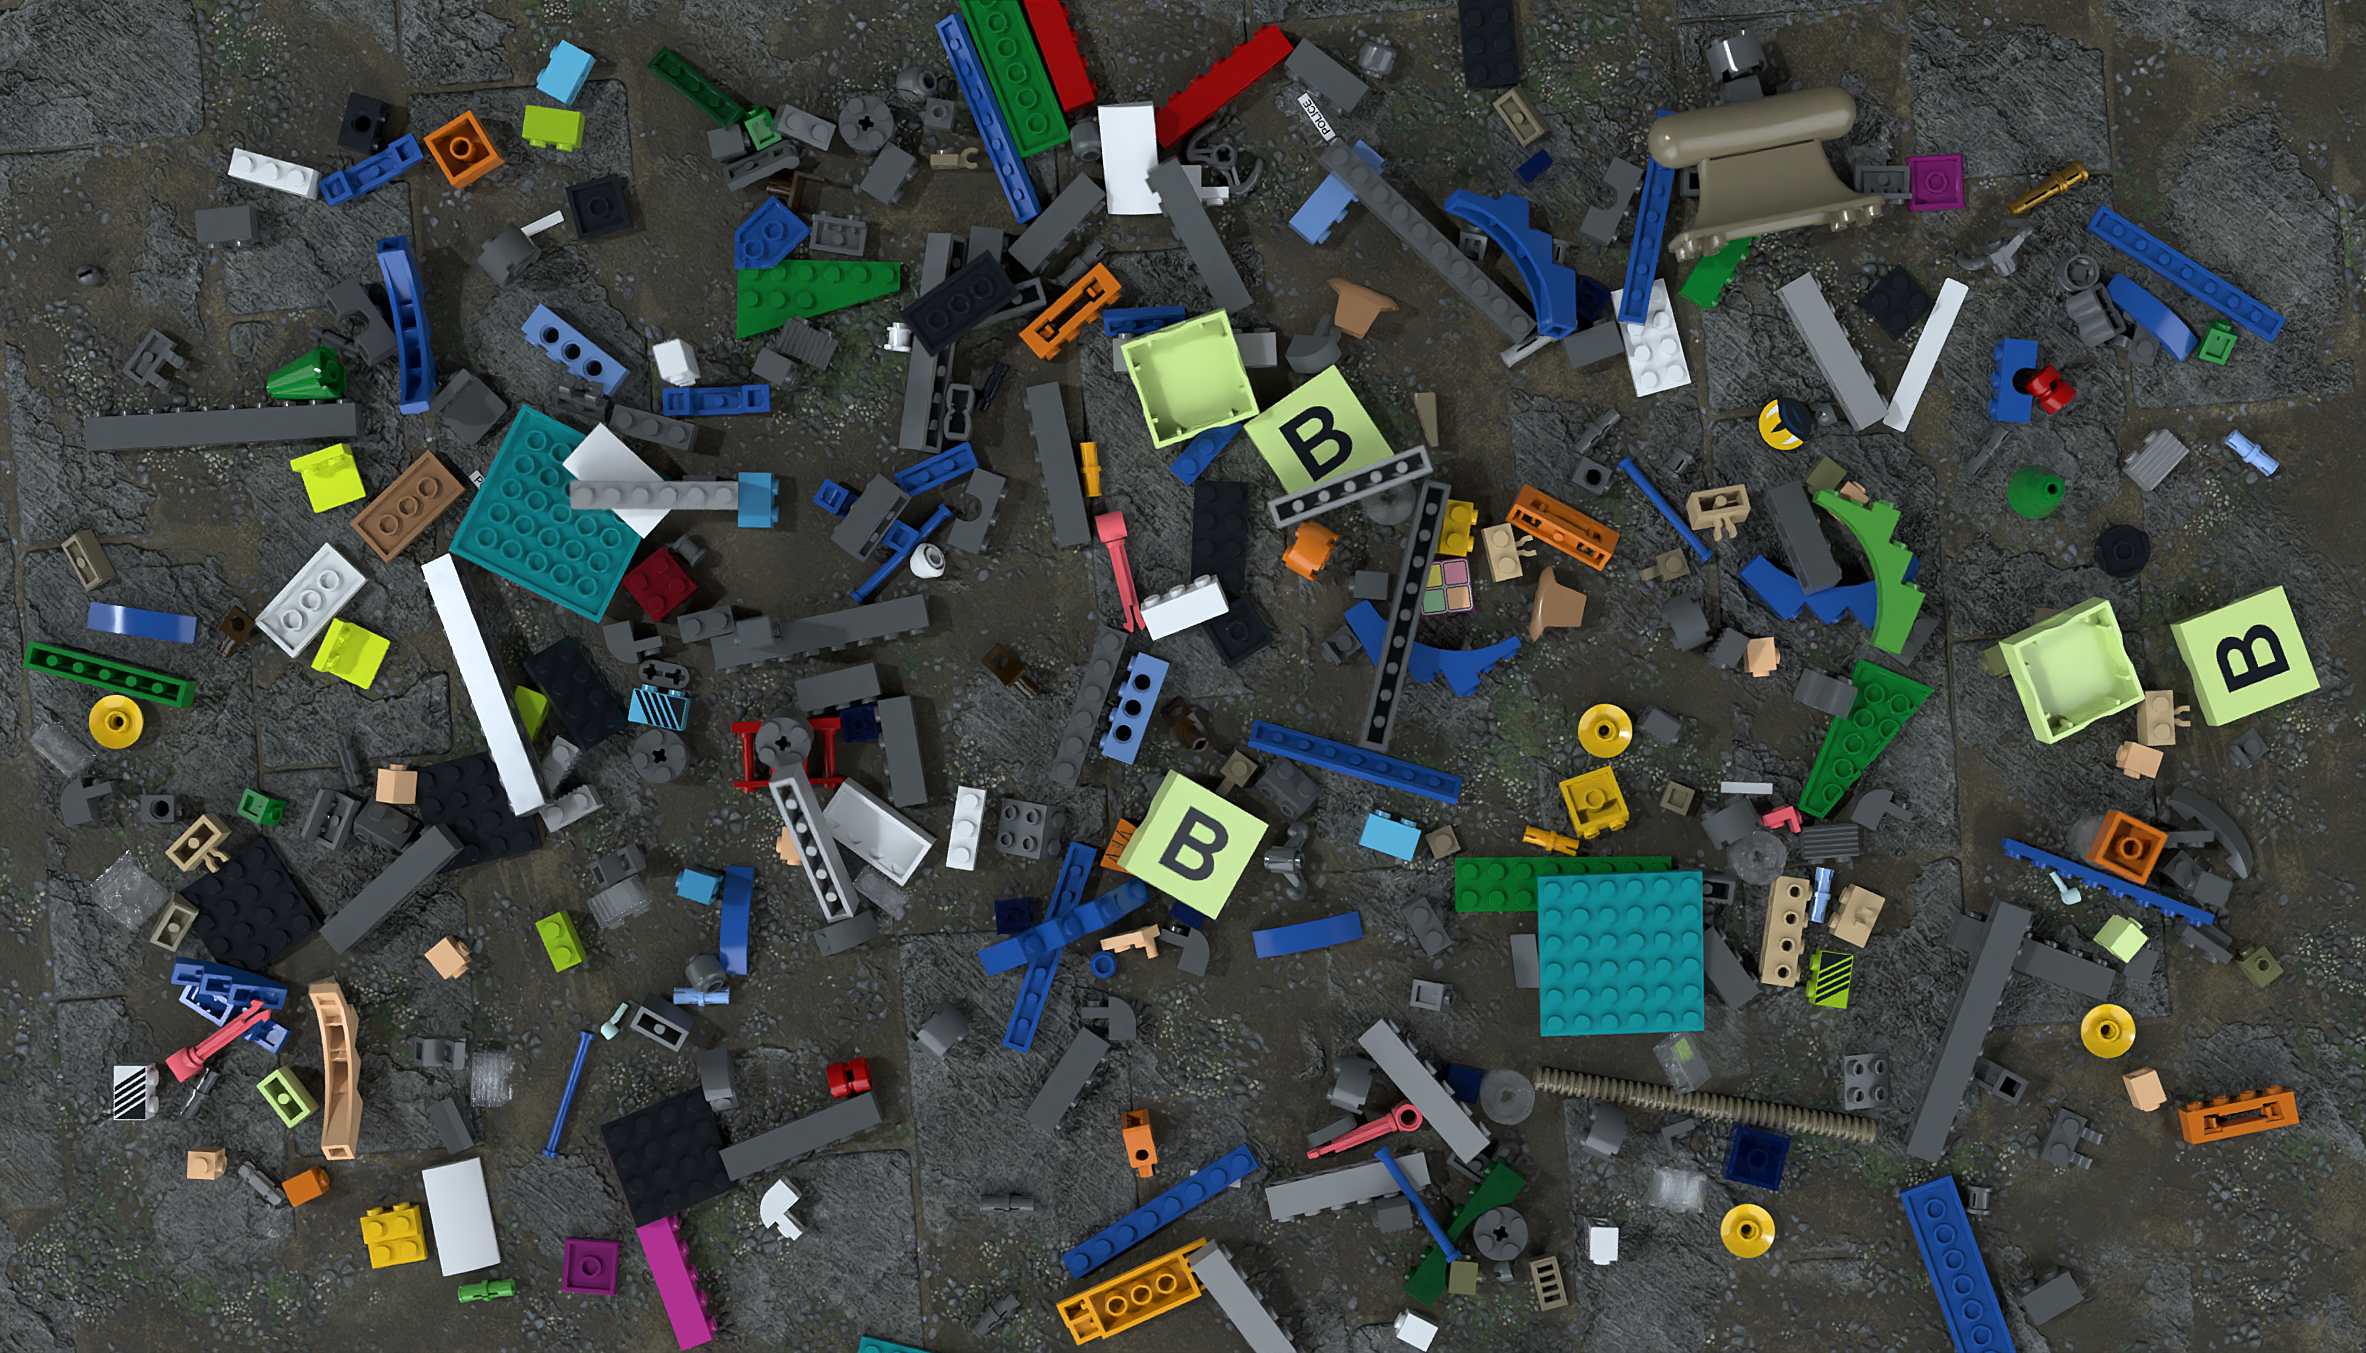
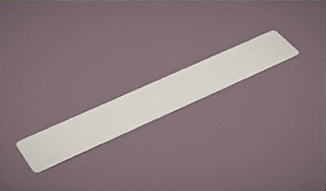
(1925, 354)

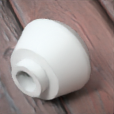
(927, 561)

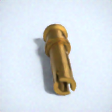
(2058, 183)

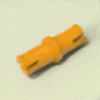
(1090, 469)
(1551, 840)

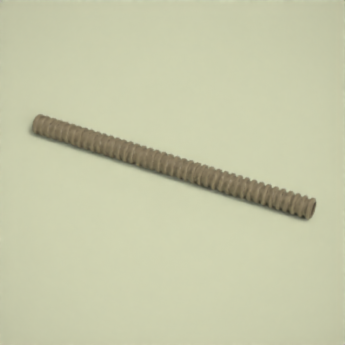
(1705, 1104)

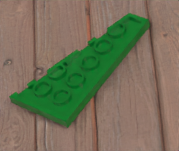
(808, 290)
(1849, 745)

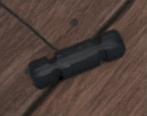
(991, 386)

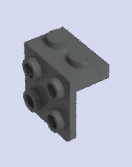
(468, 405)
(1030, 829)

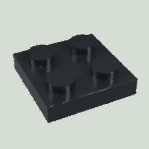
(598, 207)
(1896, 302)
(1238, 632)

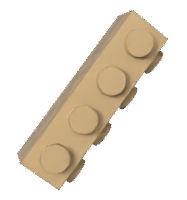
(1783, 931)

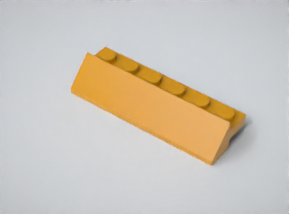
(1133, 1295)

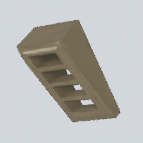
(1427, 412)
(1541, 1261)

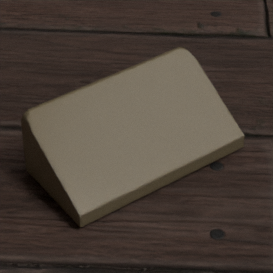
(1521, 116)
(88, 559)
(174, 923)

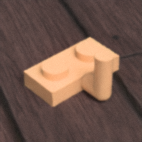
(1140, 937)

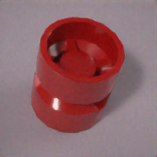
(2050, 389)
(840, 1079)

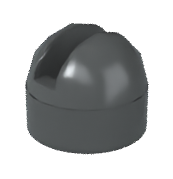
(90, 279)
(1826, 415)
(1505, 1269)

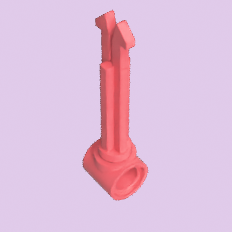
(1112, 529)
(191, 1059)
(1371, 1130)

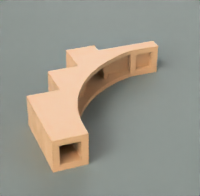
(342, 1067)

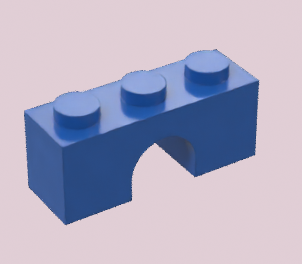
(2007, 403)

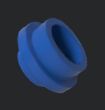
(1103, 964)

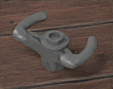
(1222, 159)
(1999, 250)
(1290, 859)

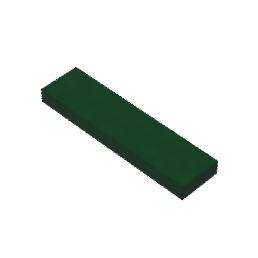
(695, 88)

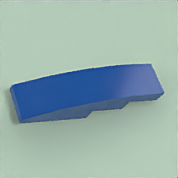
(230, 982)
(268, 1034)

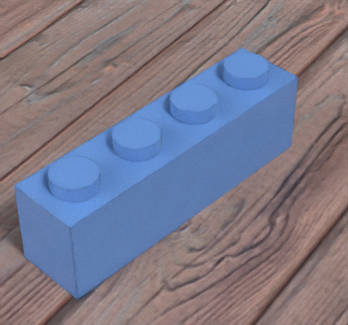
(1330, 201)

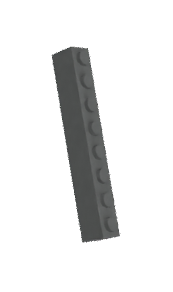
(928, 376)
(830, 631)

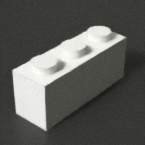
(275, 174)
(677, 363)
(1184, 606)
(966, 827)

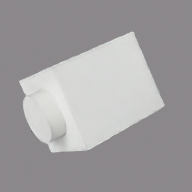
(1415, 1328)

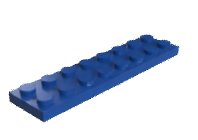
(1956, 1267)

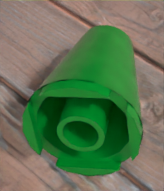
(309, 377)
(2035, 492)

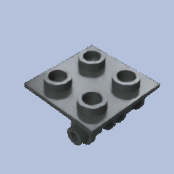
(1864, 1080)

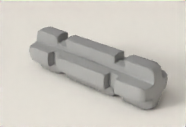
(261, 1183)

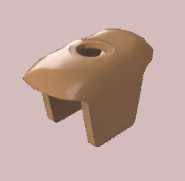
(1358, 306)
(1555, 605)

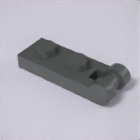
(761, 164)

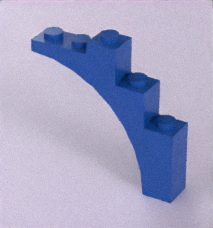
(1530, 250)
(413, 331)
(1786, 596)
(1456, 666)
(1064, 927)

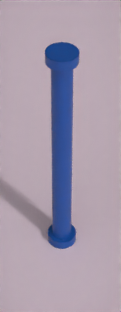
(1665, 508)
(898, 557)
(570, 1088)
(1418, 1204)

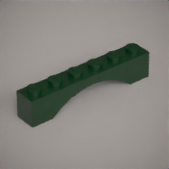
(1496, 1188)

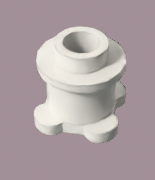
(899, 338)

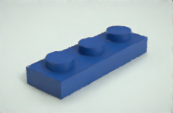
(1141, 319)
(1203, 451)
(937, 470)

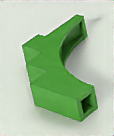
(1873, 528)

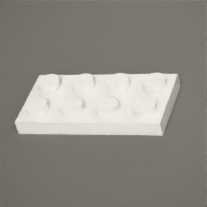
(1655, 348)
(311, 600)

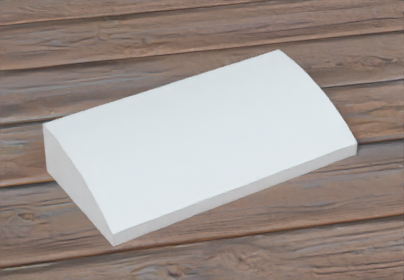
(1128, 153)
(608, 459)
(876, 831)
(461, 1216)

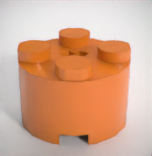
(1310, 550)

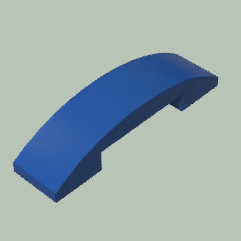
(373, 171)
(2152, 315)
(716, 400)
(839, 501)
(142, 622)
(736, 919)
(1307, 935)

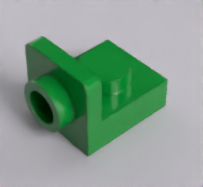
(758, 123)
(2217, 341)
(261, 807)

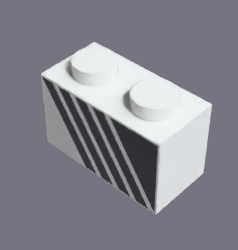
(135, 1091)
(1600, 1240)

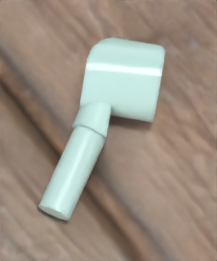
(2068, 896)
(609, 1028)

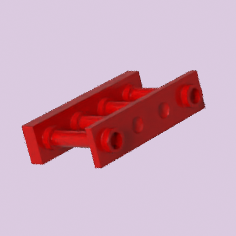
(827, 728)

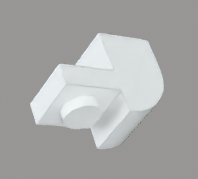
(1212, 195)
(776, 1205)

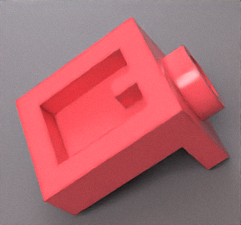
(1775, 817)

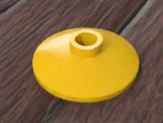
(103, 721)
(1618, 735)
(2120, 1033)
(1756, 1240)

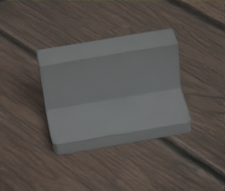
(1526, 959)
(453, 1124)

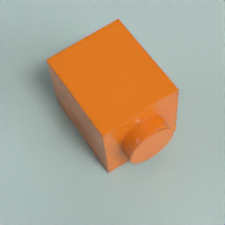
(306, 1185)

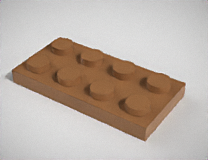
(408, 506)

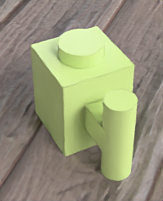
(2121, 937)

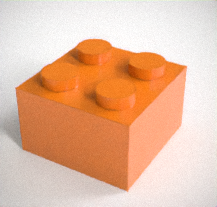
(464, 150)
(2126, 846)

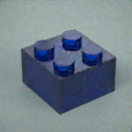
(1755, 1156)

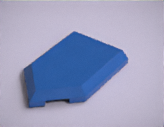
(768, 236)

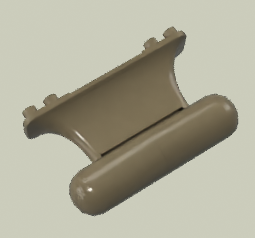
(1762, 166)

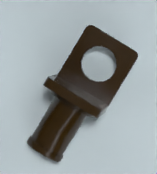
(795, 188)
(237, 631)
(1011, 673)
(1186, 726)

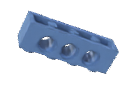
(545, 320)
(1126, 749)

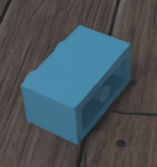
(757, 500)
(699, 884)

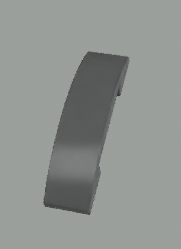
(2192, 804)

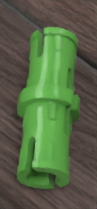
(487, 1290)

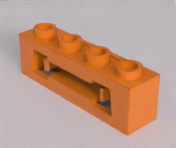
(1088, 313)
(1563, 526)
(2281, 1105)

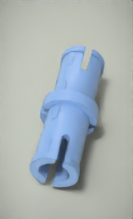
(2251, 452)
(1820, 894)
(691, 996)

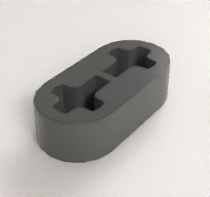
(664, 680)
(1331, 1129)

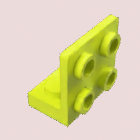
(330, 477)
(351, 652)

